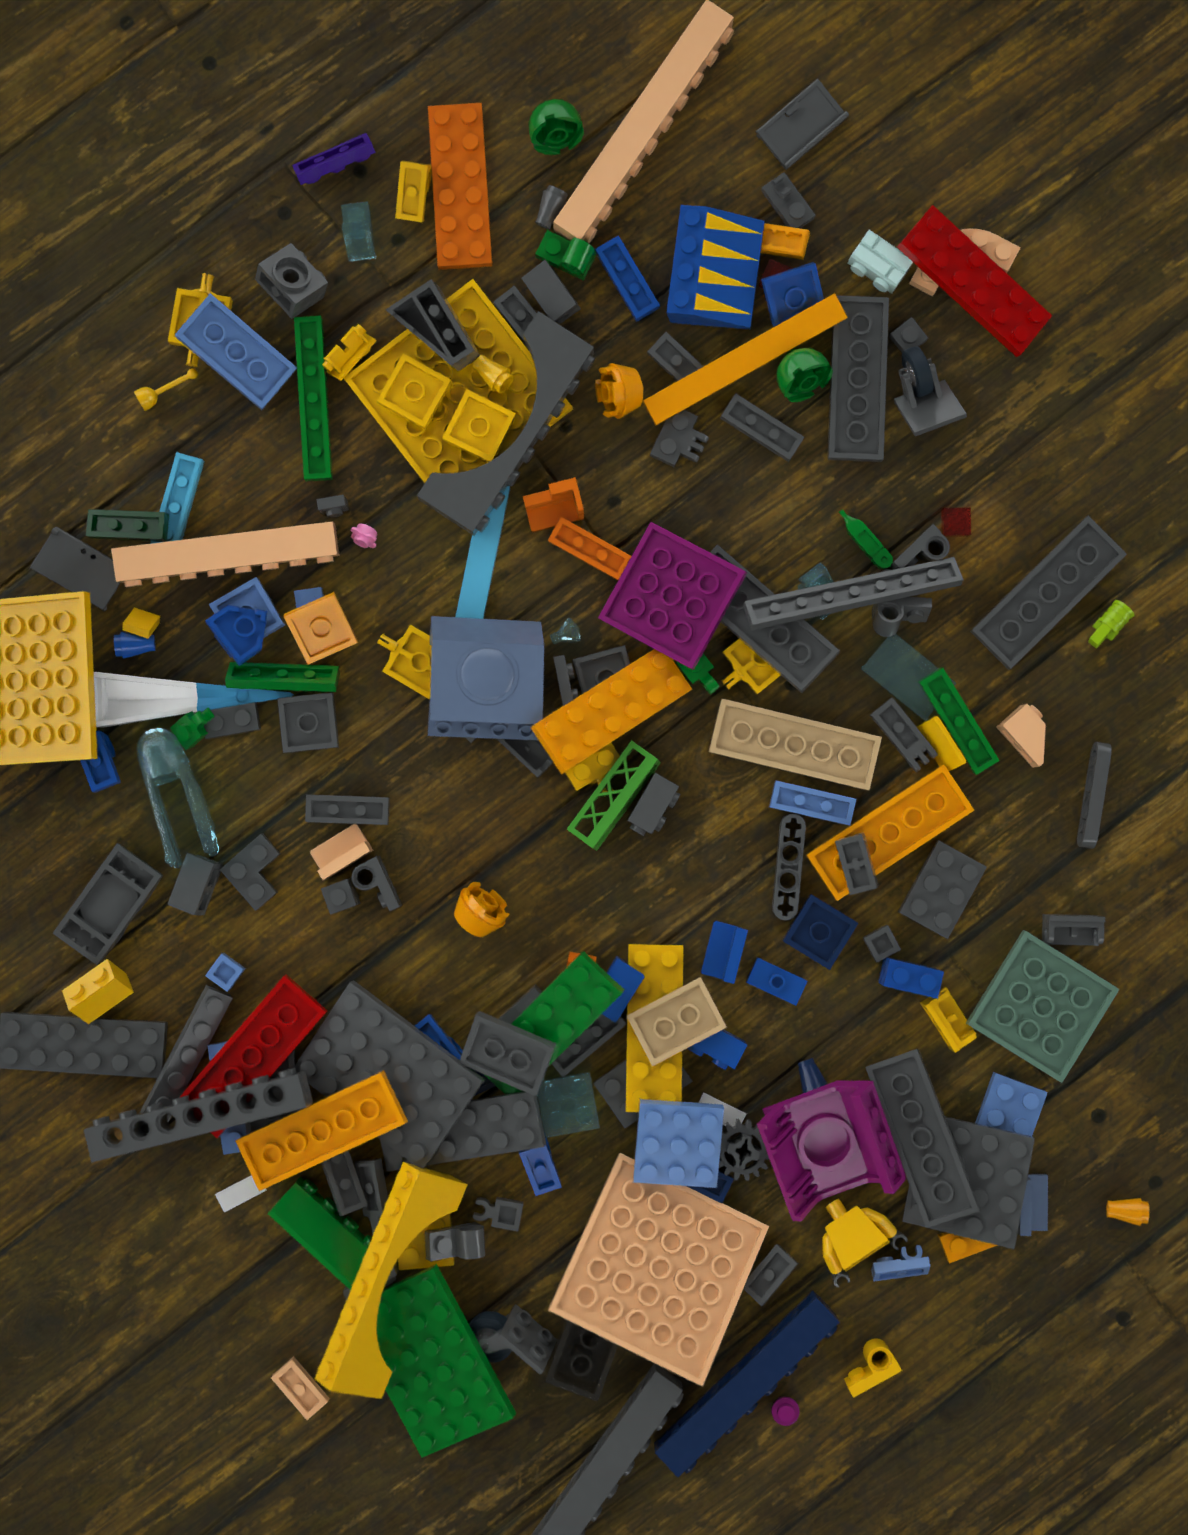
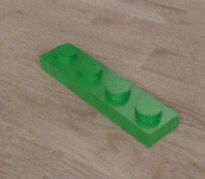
(282, 677)
(958, 720)

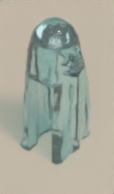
(162, 762)

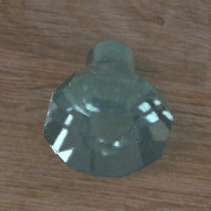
(567, 632)

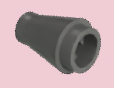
(551, 204)

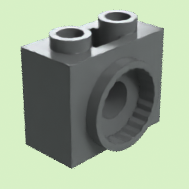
(291, 266)

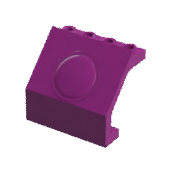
(830, 1144)

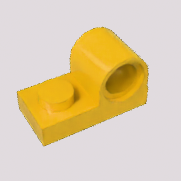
(412, 190)
(864, 1378)

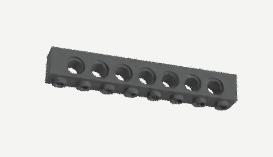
(104, 1144)

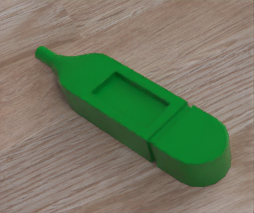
(867, 542)

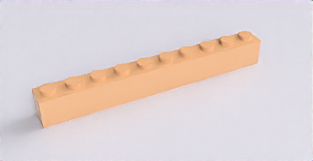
(644, 123)

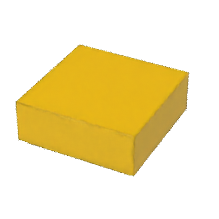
(141, 623)

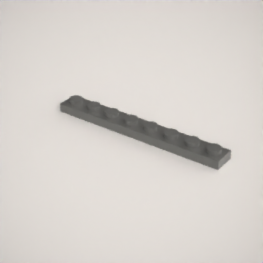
(852, 593)

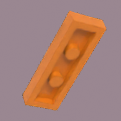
(589, 548)

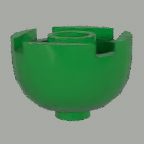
(555, 126)
(802, 372)

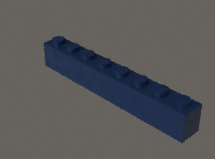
(745, 1384)

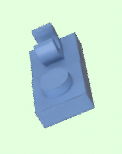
(887, 1268)

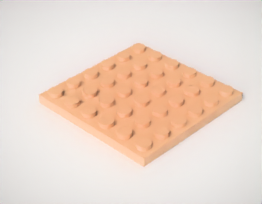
(659, 1271)

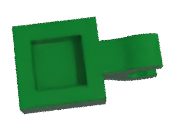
(701, 673)
(191, 728)

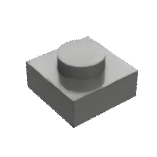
(908, 335)
(333, 506)
(881, 943)

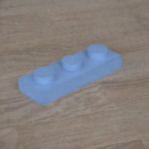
(812, 803)

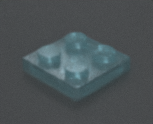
(568, 1105)

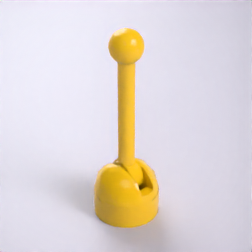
(148, 396)

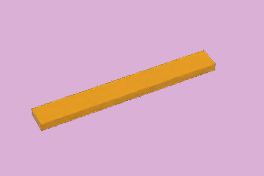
(745, 359)

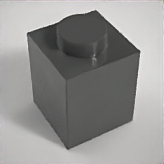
(340, 896)

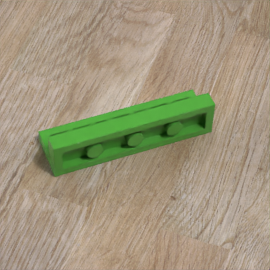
(623, 800)

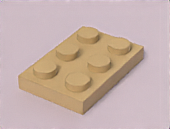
(676, 1021)

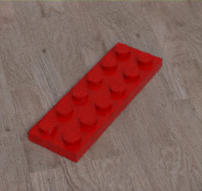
(974, 281)
(260, 1042)

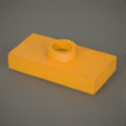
(784, 241)

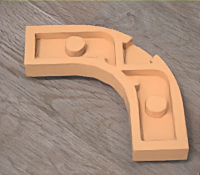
(996, 247)

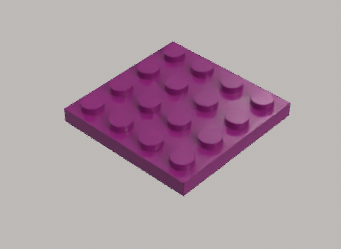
(672, 595)

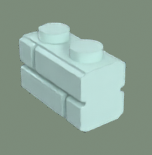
(879, 262)

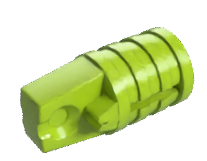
(1110, 623)

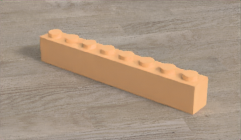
(225, 552)

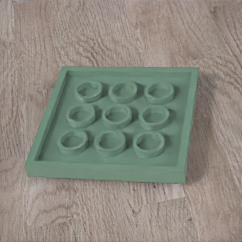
(1042, 1006)

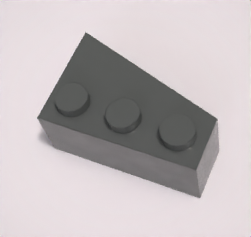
(436, 324)

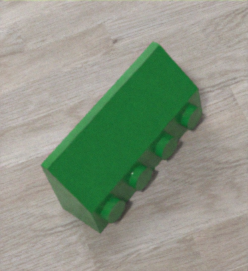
(322, 1230)

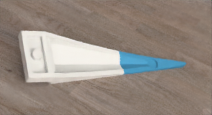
(136, 699)

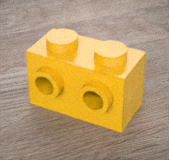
(97, 991)

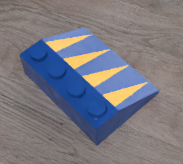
(714, 268)

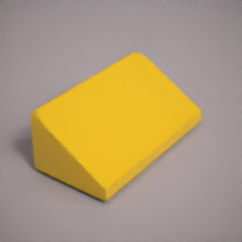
(942, 742)

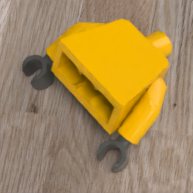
(855, 1237)

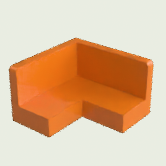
(548, 506)

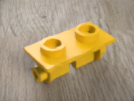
(341, 362)

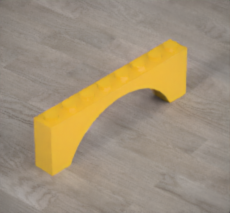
(353, 1354)

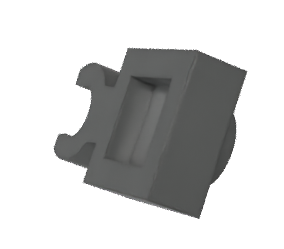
(504, 1214)

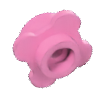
(364, 536)

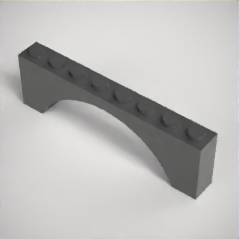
(471, 495)

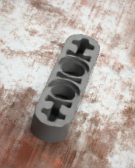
(1094, 795)
(784, 866)

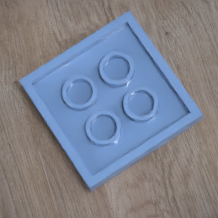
(678, 1143)

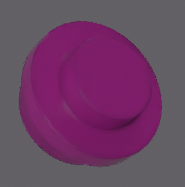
(785, 1411)

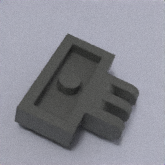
(678, 439)

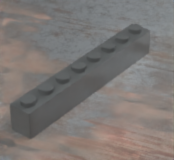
(613, 1454)

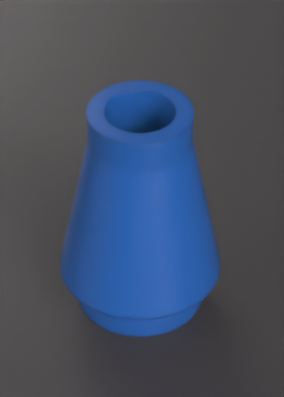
(131, 645)

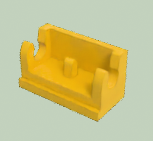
(949, 1020)

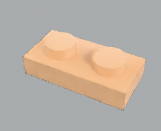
(300, 1388)

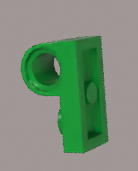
(569, 256)

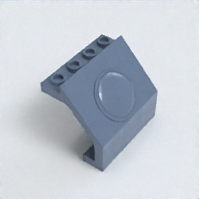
(485, 678)

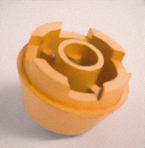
(619, 390)
(480, 910)

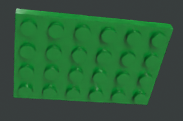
(437, 1365)

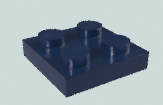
(820, 931)

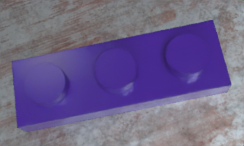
(334, 159)

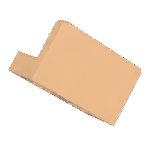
(340, 851)

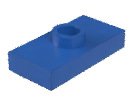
(776, 981)

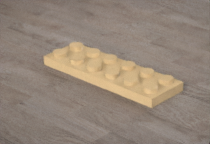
(795, 744)

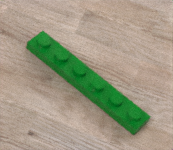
(313, 398)

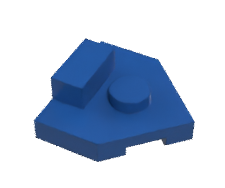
(239, 631)

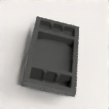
(108, 904)

